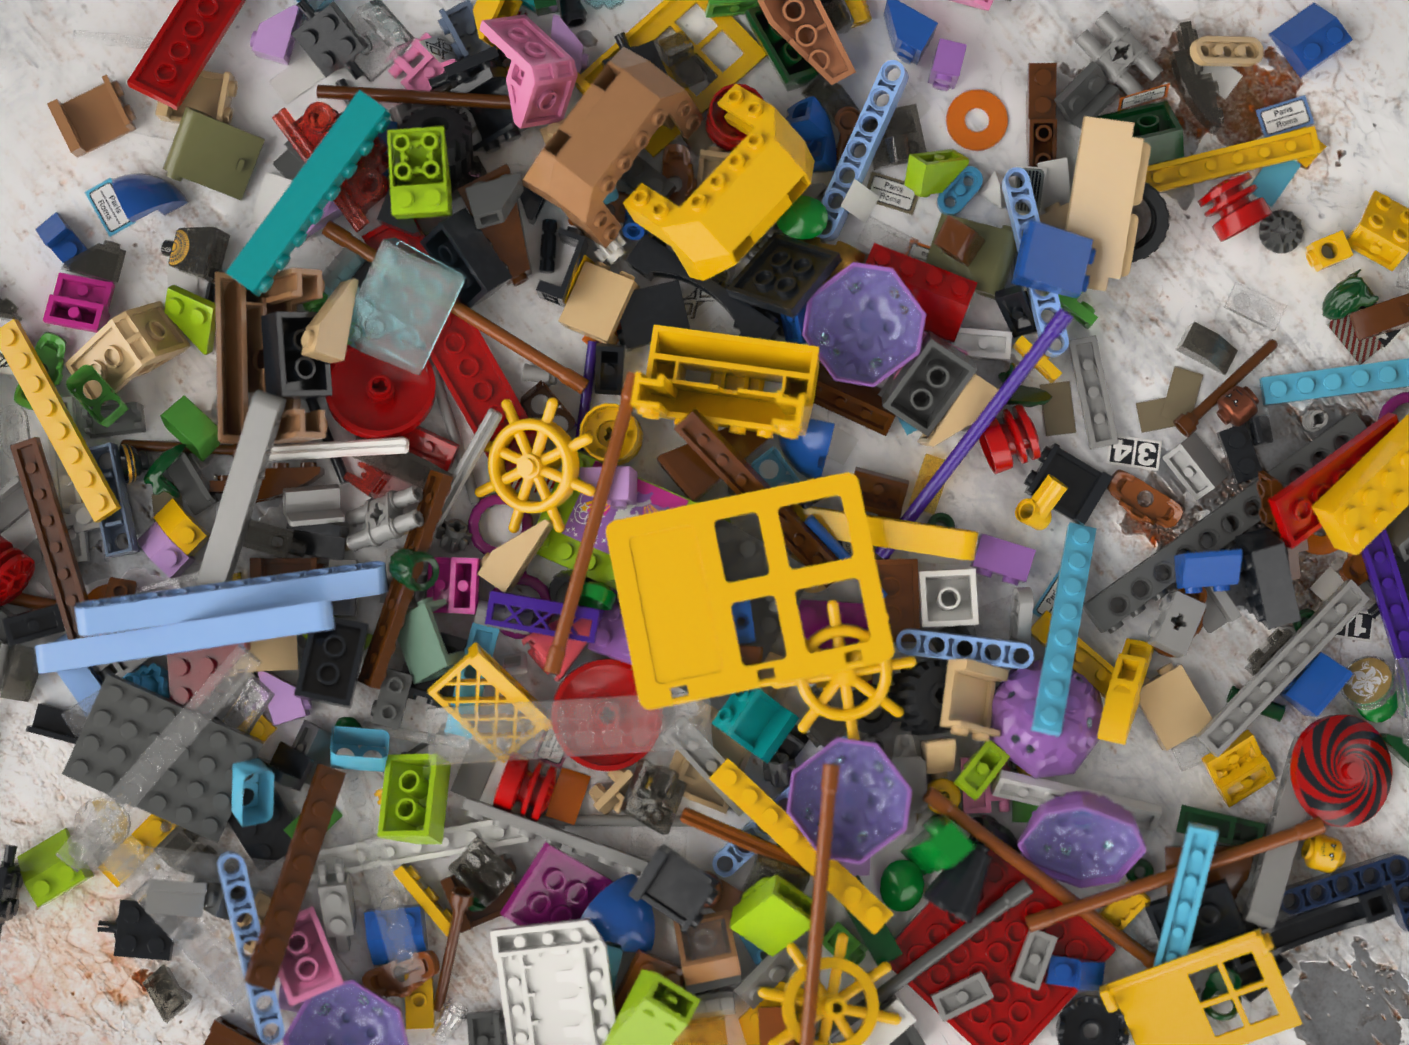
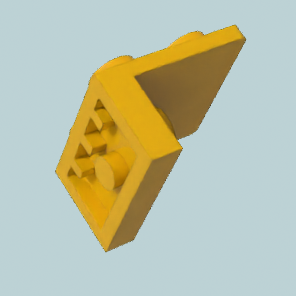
(1382, 231)

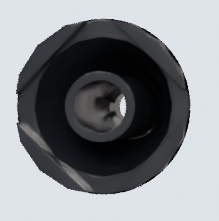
(961, 886)

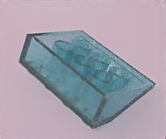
(403, 305)

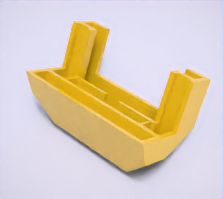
(738, 198)
(736, 381)

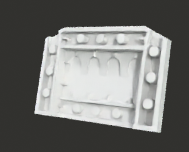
(554, 983)

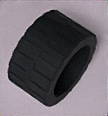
(1159, 224)

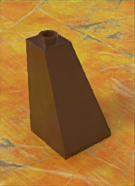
(506, 237)
(693, 474)

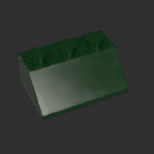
(787, 62)
(1157, 127)

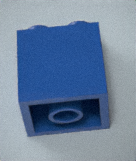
(1053, 260)

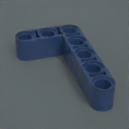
(1356, 885)

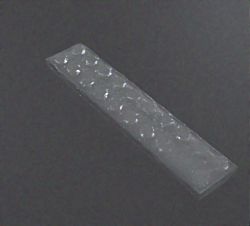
(564, 729)

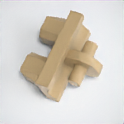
(611, 799)

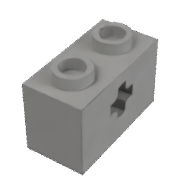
(1188, 616)

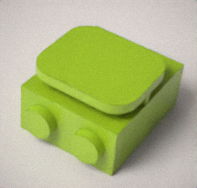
(772, 914)

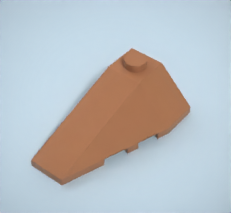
(811, 34)

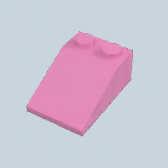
(308, 961)

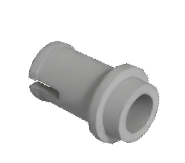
(536, 374)
(1308, 420)

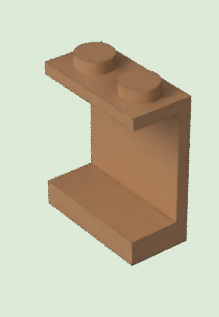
(93, 117)

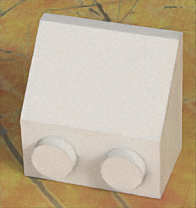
(948, 598)

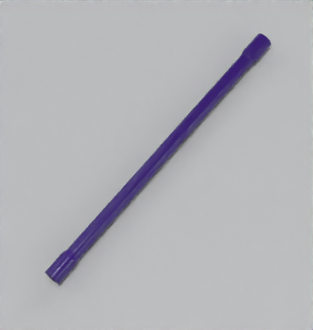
(1052, 331)

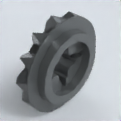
(1272, 240)

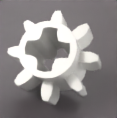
(614, 251)

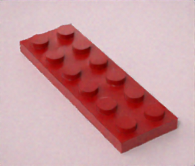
(183, 49)
(1294, 503)

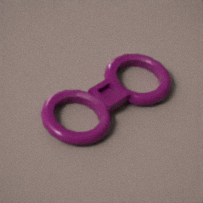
(484, 547)

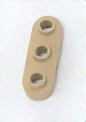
(1209, 51)

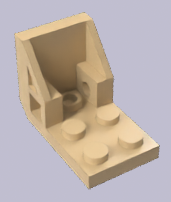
(129, 347)

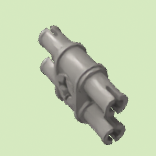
(1121, 40)
(384, 518)

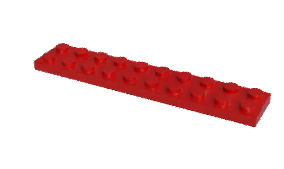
(465, 361)

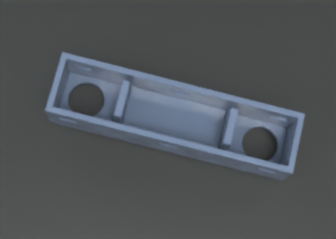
(122, 520)

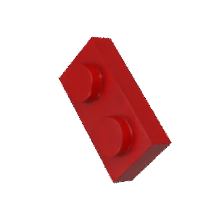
(432, 447)

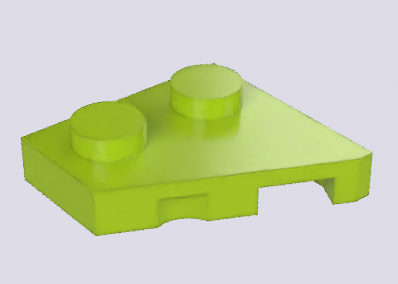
(193, 316)

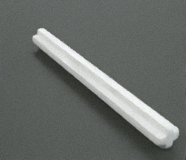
(339, 449)

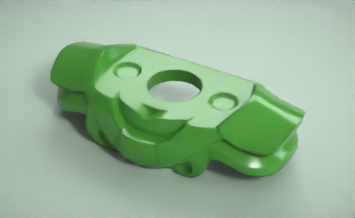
(51, 353)

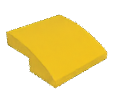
(1239, 769)

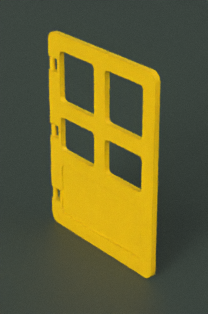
(681, 604)

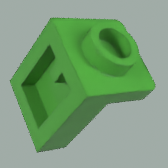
(855, 949)

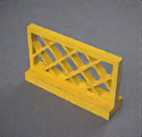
(493, 675)

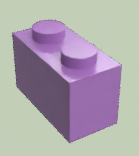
(946, 64)
(1002, 559)

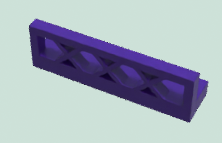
(537, 605)

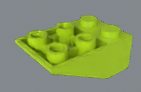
(419, 173)
(652, 1012)

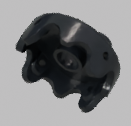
(1086, 1010)

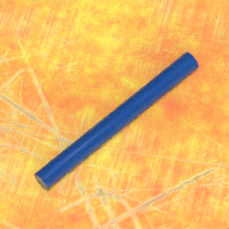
(830, 541)

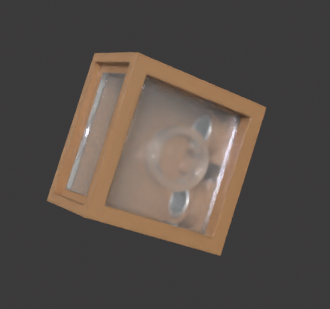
(708, 950)

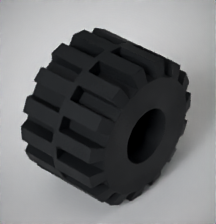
(457, 134)
(921, 696)

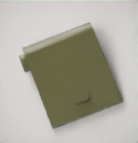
(209, 154)
(990, 265)

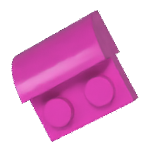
(79, 303)
(456, 584)

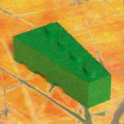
(937, 846)

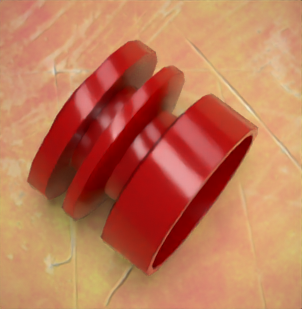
(718, 129)
(1234, 206)
(1010, 438)
(15, 571)
(526, 787)

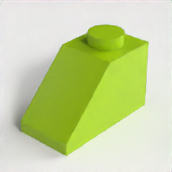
(933, 171)

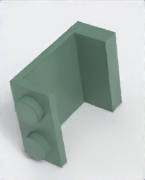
(423, 644)

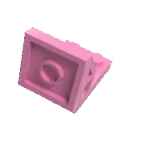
(539, 73)

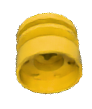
(600, 422)

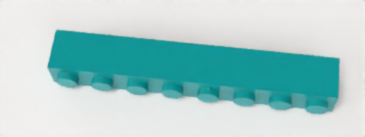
(309, 193)

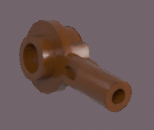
(845, 122)

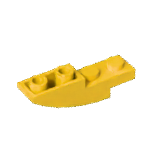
(1124, 691)

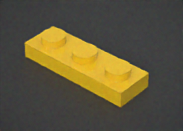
(424, 896)

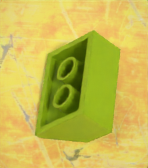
(413, 799)

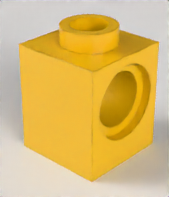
(1337, 243)

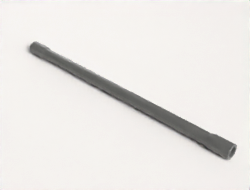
(1008, 900)

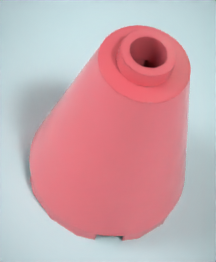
(541, 643)

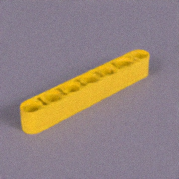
(900, 533)

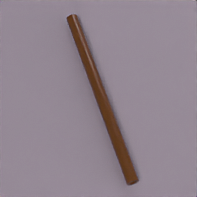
(416, 96)

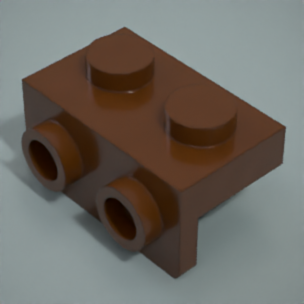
(882, 492)

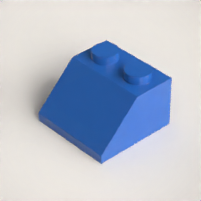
(908, 31)
(1310, 38)
(1208, 569)
(1316, 685)
(375, 941)

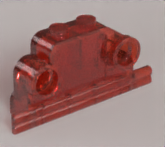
(367, 183)

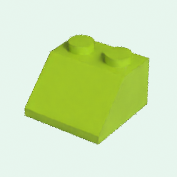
(46, 873)

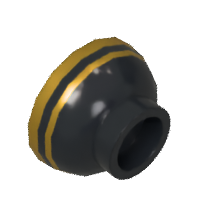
(133, 462)

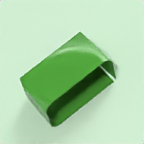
(78, 380)
(191, 427)

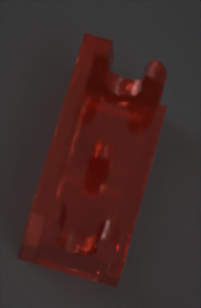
(371, 481)

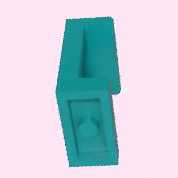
(755, 722)

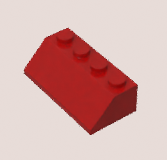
(939, 292)

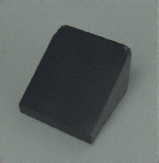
(1260, 430)
(793, 743)

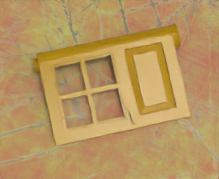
(653, 26)
(1165, 1009)

